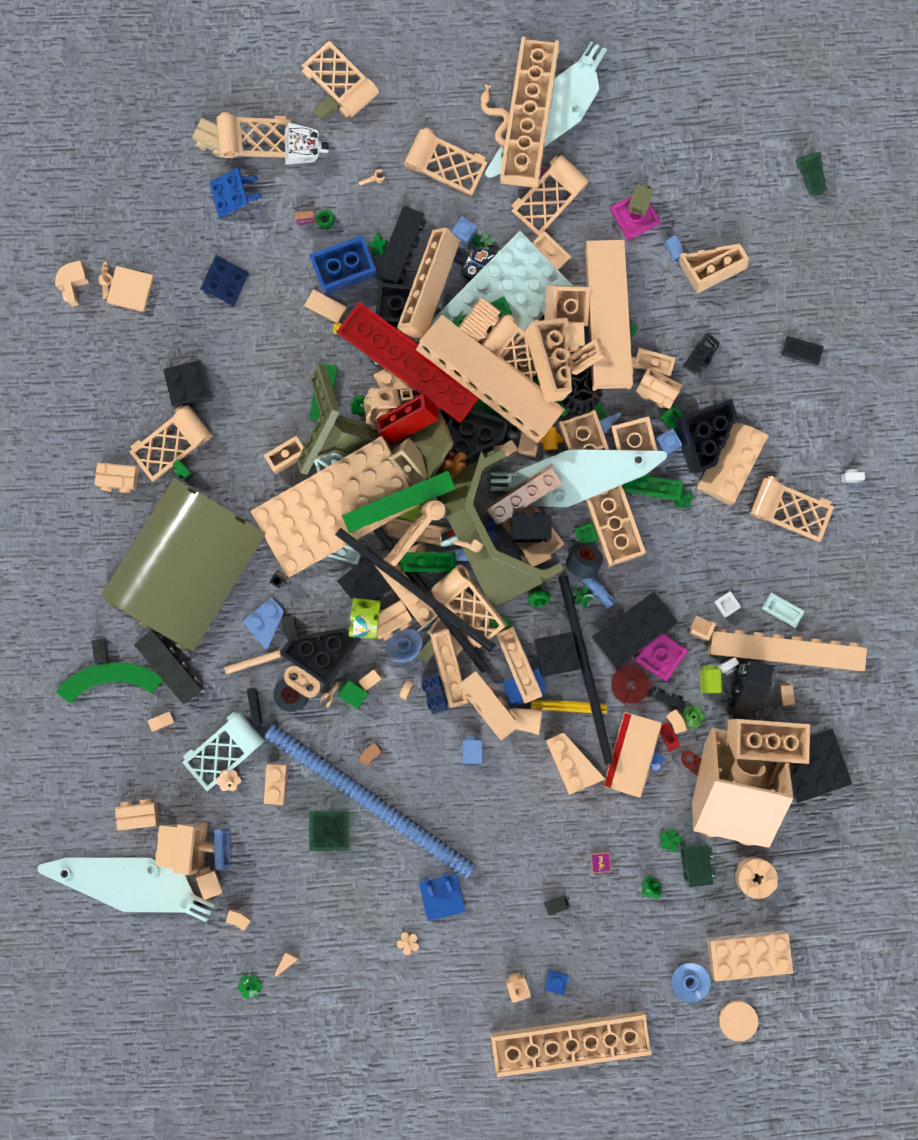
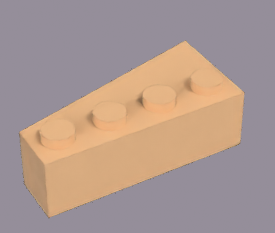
(551, 357)

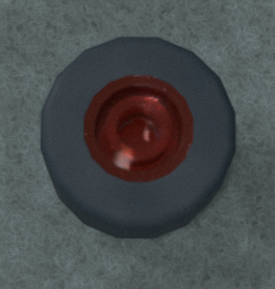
(584, 560)
(288, 698)

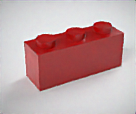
(407, 419)

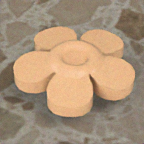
(408, 943)

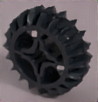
(591, 397)

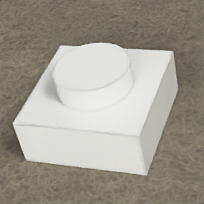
(852, 476)
(727, 604)
(728, 666)

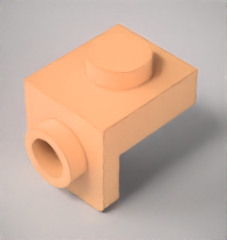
(518, 987)

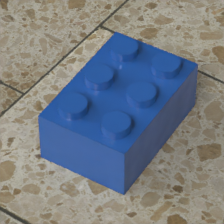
(343, 265)

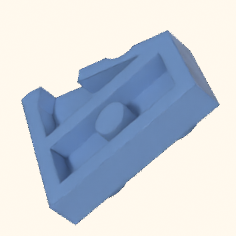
(265, 621)

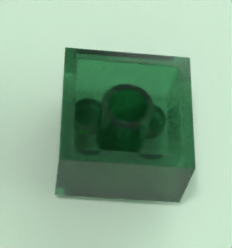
(329, 830)
(697, 863)

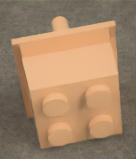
(183, 847)

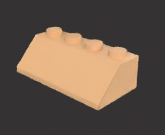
(734, 464)
(769, 741)

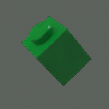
(352, 694)

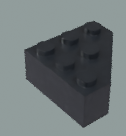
(477, 433)
(705, 433)
(321, 653)
(751, 682)
(825, 768)

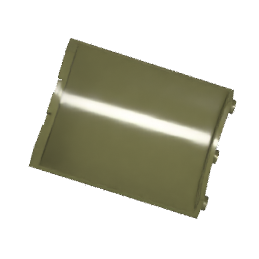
(182, 565)

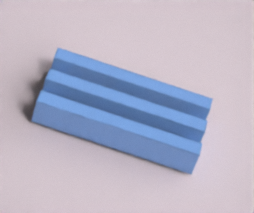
(222, 848)

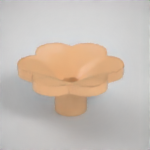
(228, 780)

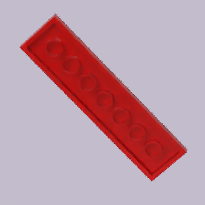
(399, 357)

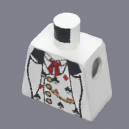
(302, 144)

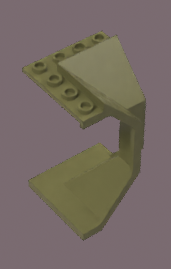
(345, 435)
(496, 572)

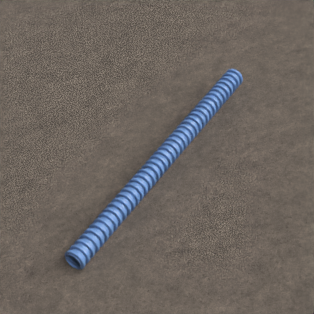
(370, 801)

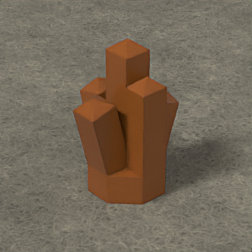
(453, 463)

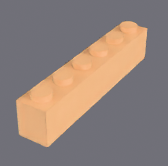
(428, 283)

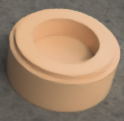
(406, 690)

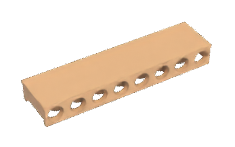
(529, 113)
(609, 313)
(490, 377)
(610, 509)
(570, 1044)

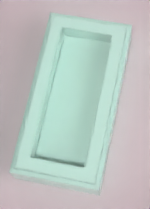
(783, 610)

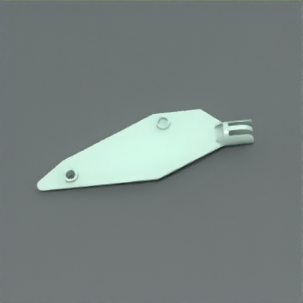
(570, 99)
(584, 474)
(128, 884)

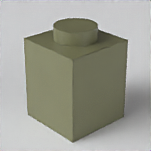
(640, 199)

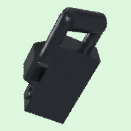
(700, 354)

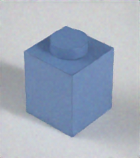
(464, 231)
(668, 442)
(472, 750)

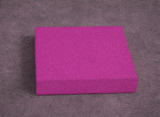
(631, 223)
(662, 657)

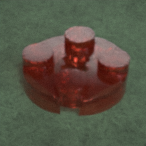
(630, 673)

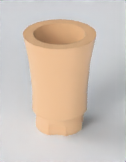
(528, 719)

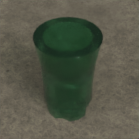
(812, 173)

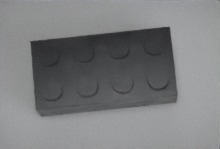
(634, 630)

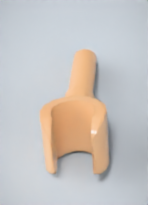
(373, 178)
(475, 546)
(328, 696)

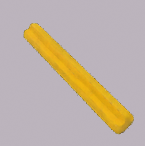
(568, 706)

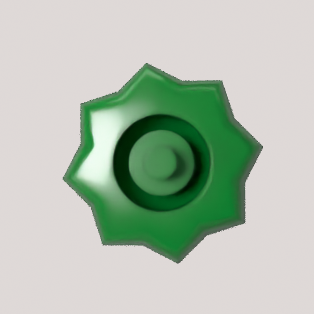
(538, 598)
(651, 888)

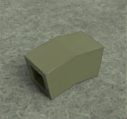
(326, 108)
(427, 652)

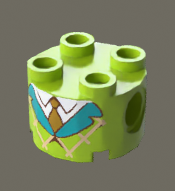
(364, 618)

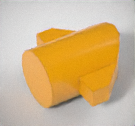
(551, 440)

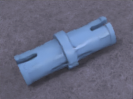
(599, 591)

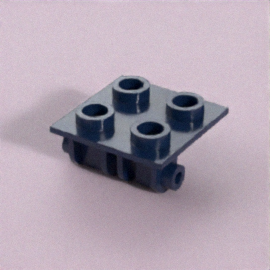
(224, 280)
(432, 686)

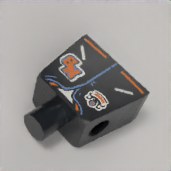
(473, 262)

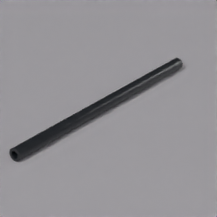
(415, 589)
(456, 632)
(586, 670)

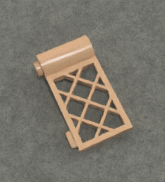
(359, 93)
(231, 140)
(423, 150)
(568, 177)
(500, 337)
(187, 424)
(769, 499)
(428, 511)
(455, 584)

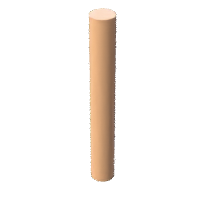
(252, 662)

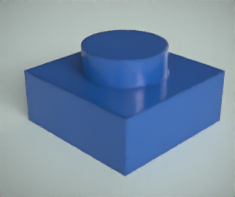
(556, 982)

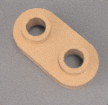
(302, 681)

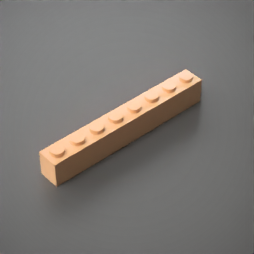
(786, 650)

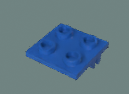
(230, 193)
(442, 896)

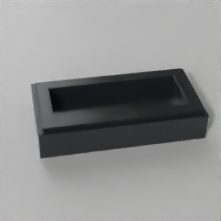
(802, 350)
(254, 707)

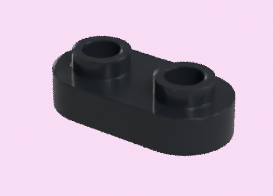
(674, 700)

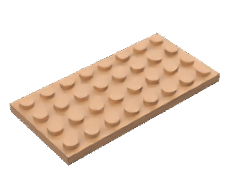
(306, 517)

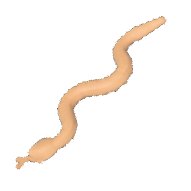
(497, 112)

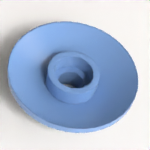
(404, 639)
(699, 987)

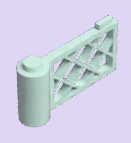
(244, 736)

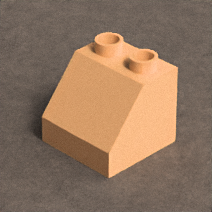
(739, 796)

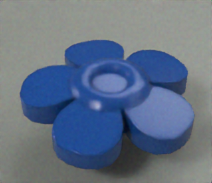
(656, 758)

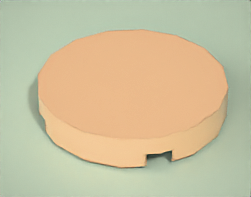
(738, 1020)

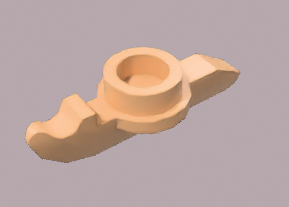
(105, 280)

